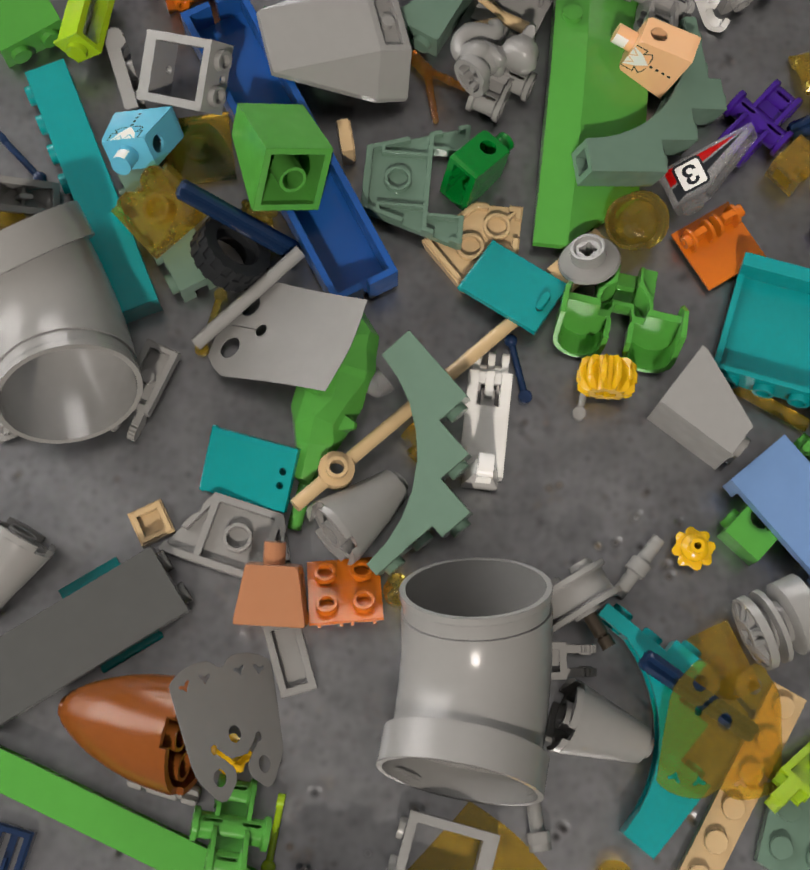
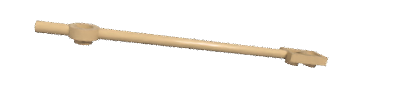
(347, 460)

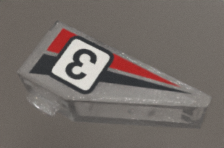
(701, 174)

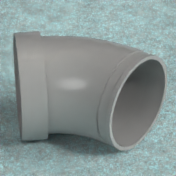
(62, 333)
(473, 682)

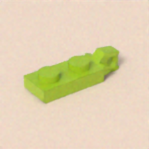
(792, 781)

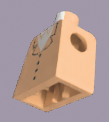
(655, 53)

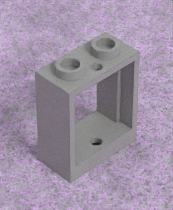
(159, 68)
(407, 827)

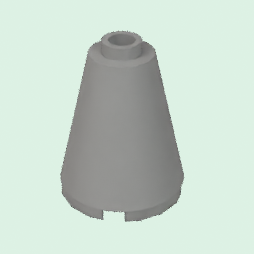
(358, 514)
(20, 556)
(595, 727)

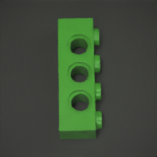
(739, 532)

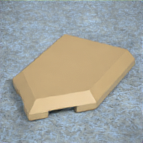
(480, 227)

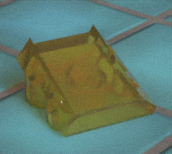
(155, 212)

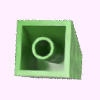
(26, 29)
(281, 156)

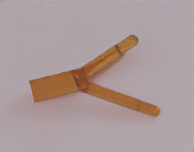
(430, 74)

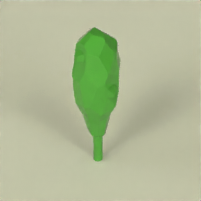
(327, 416)

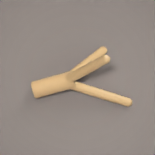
(508, 19)

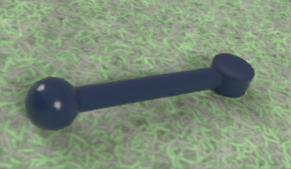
(37, 175)
(525, 395)

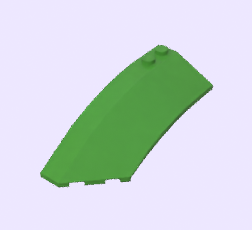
(582, 100)

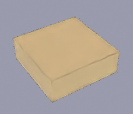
(346, 141)
(151, 523)

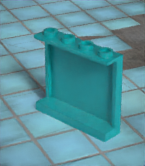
(768, 331)

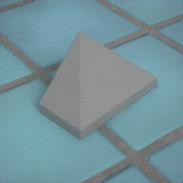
(27, 195)

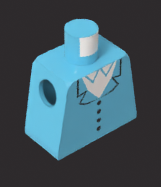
(141, 138)

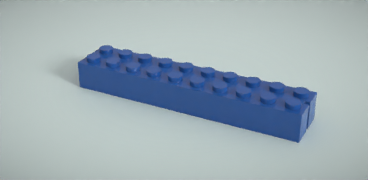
(337, 237)

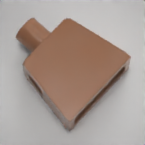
(272, 591)

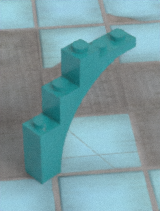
(657, 810)

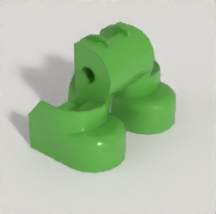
(651, 337)

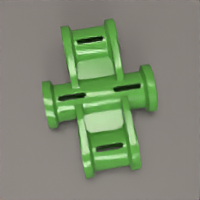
(231, 828)

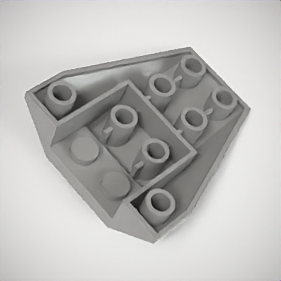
(340, 46)

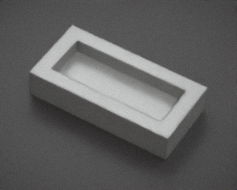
(290, 660)

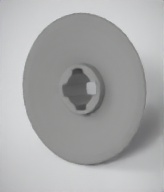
(593, 269)

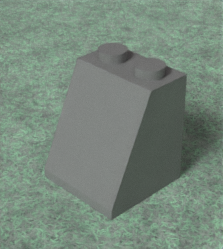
(704, 413)

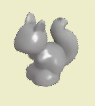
(479, 56)

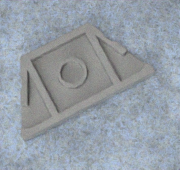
(227, 535)

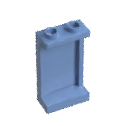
(779, 494)

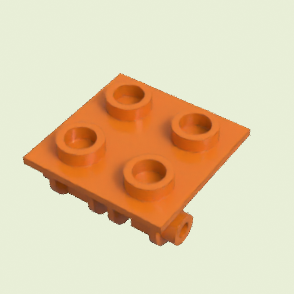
(717, 244)
(343, 593)

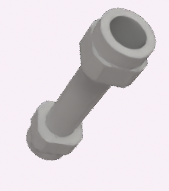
(538, 838)

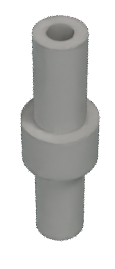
(639, 565)

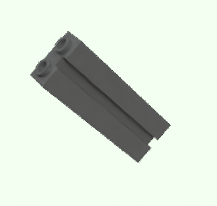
(87, 630)

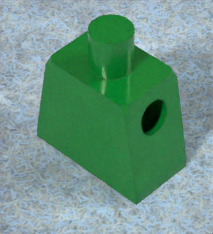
(475, 168)

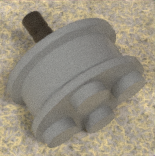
(581, 596)

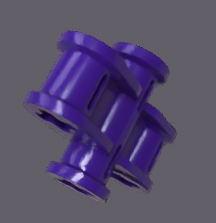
(767, 116)

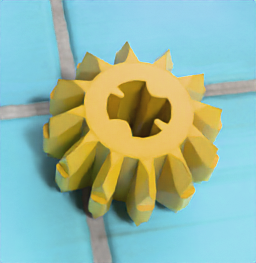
(607, 377)

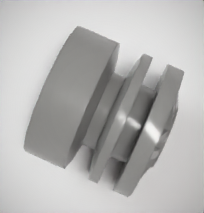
(775, 621)

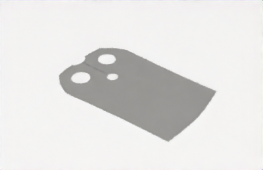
(302, 342)

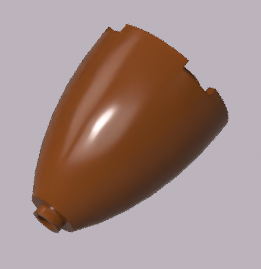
(131, 730)

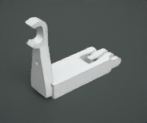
(486, 424)

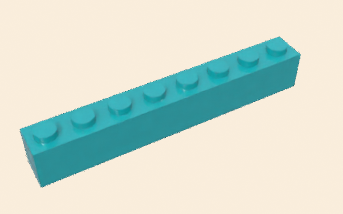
(91, 185)

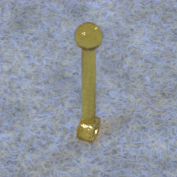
(219, 295)

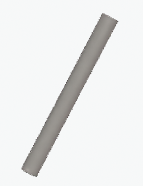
(248, 297)

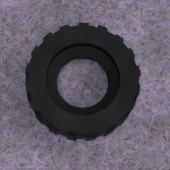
(218, 266)

